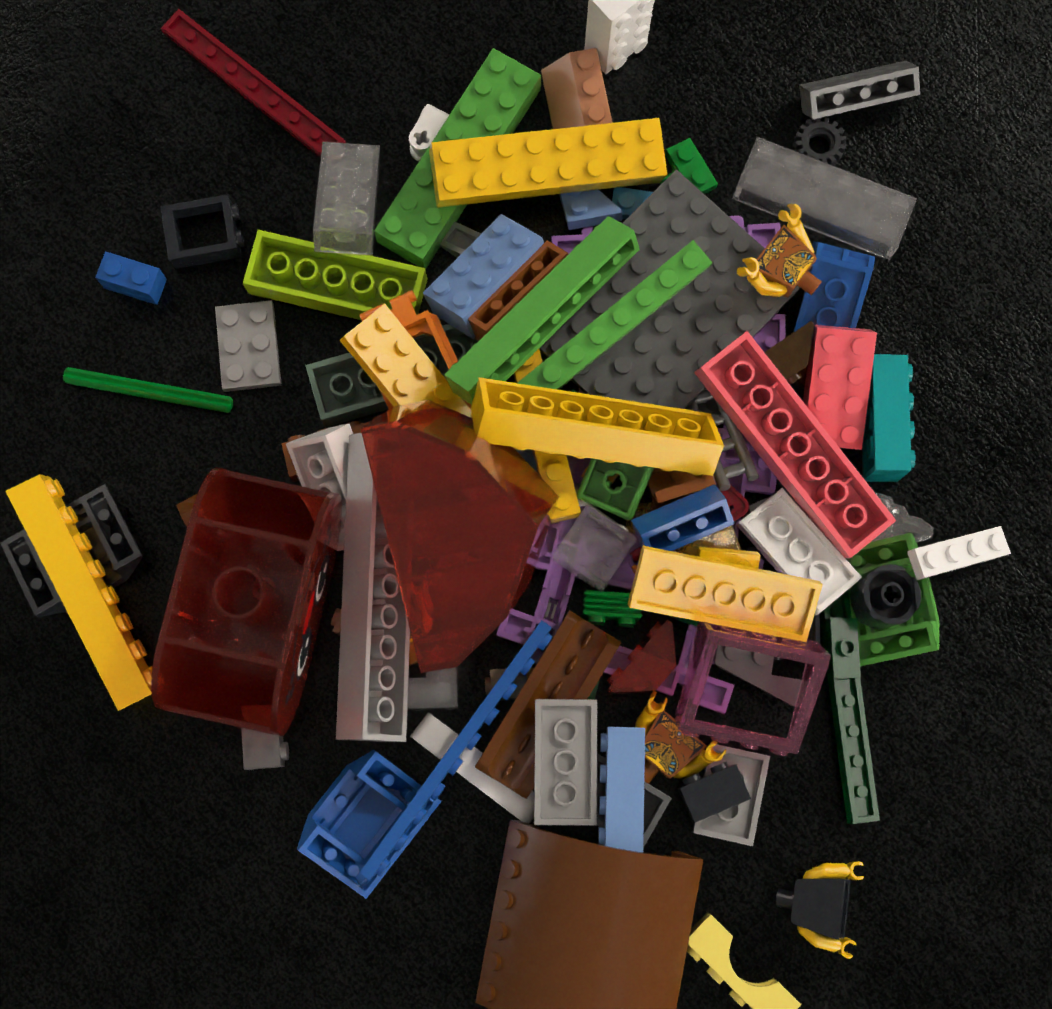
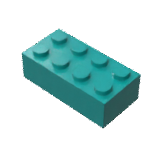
(888, 425)

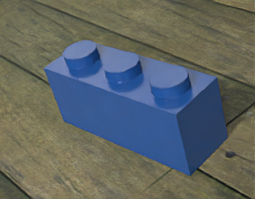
(684, 520)

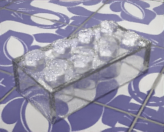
(346, 198)

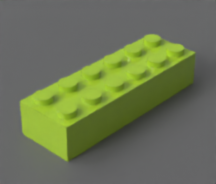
(328, 282)

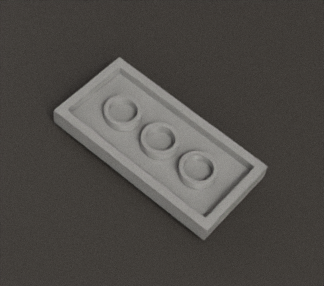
(565, 762)

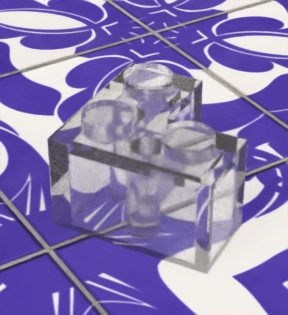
(435, 691)

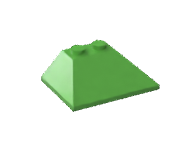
(906, 639)

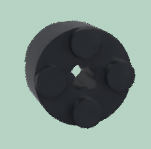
(890, 581)

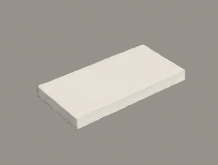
(798, 547)

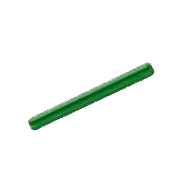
(148, 390)

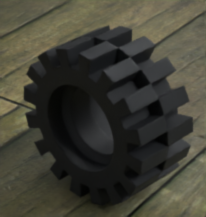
(826, 131)

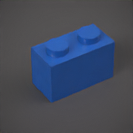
(131, 278)

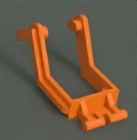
(416, 325)

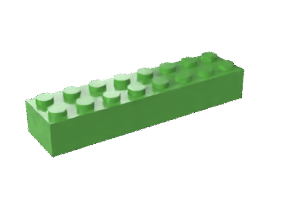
(488, 107)

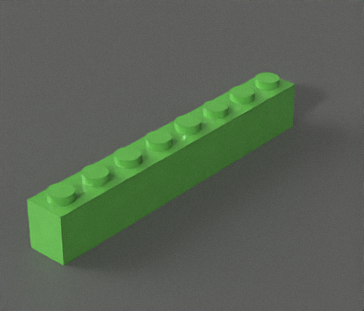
(545, 308)

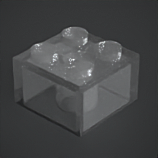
(594, 548)

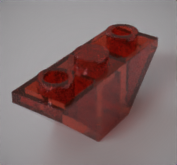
(648, 664)

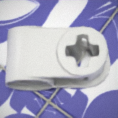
(425, 130)

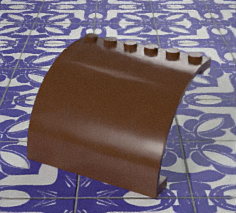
(586, 925)

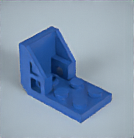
(842, 290)

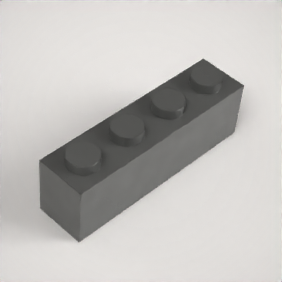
(860, 89)

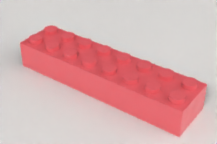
(795, 445)

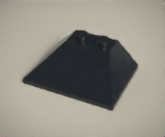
(110, 544)

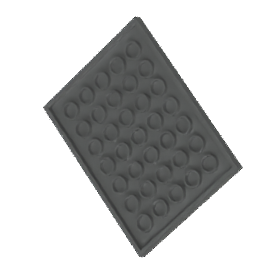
(664, 351)

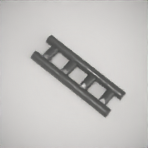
(735, 441)

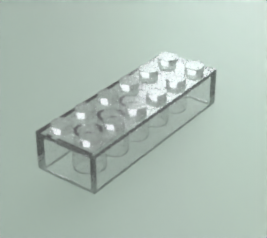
(829, 198)

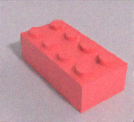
(840, 381)

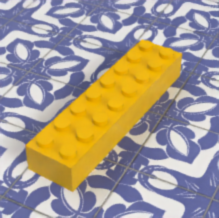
(547, 162)
(595, 427)
(82, 589)

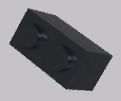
(713, 792)

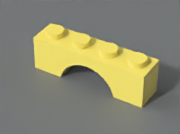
(712, 944)

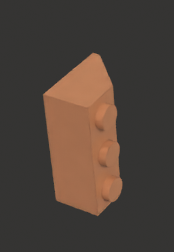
(576, 90)

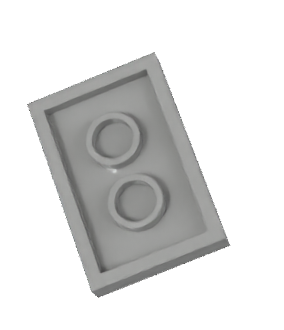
(248, 346)
(738, 822)

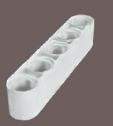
(438, 738)

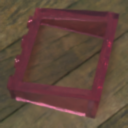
(699, 665)

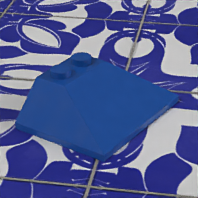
(356, 818)

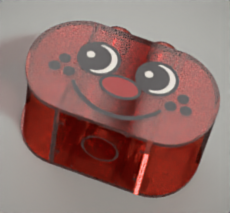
(246, 601)

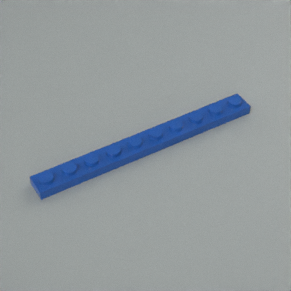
(451, 760)

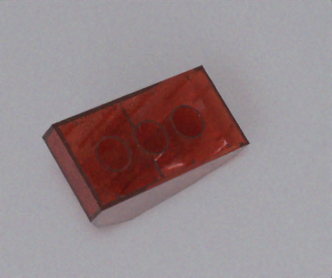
(458, 524)

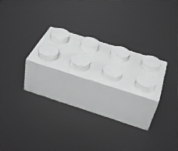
(617, 29)

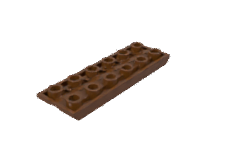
(565, 671)

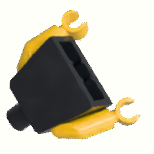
(821, 905)

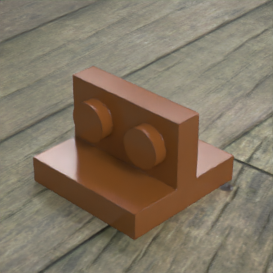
(673, 485)

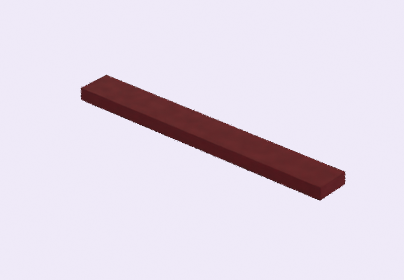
(249, 82)

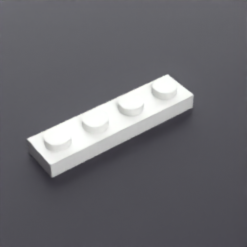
(958, 552)

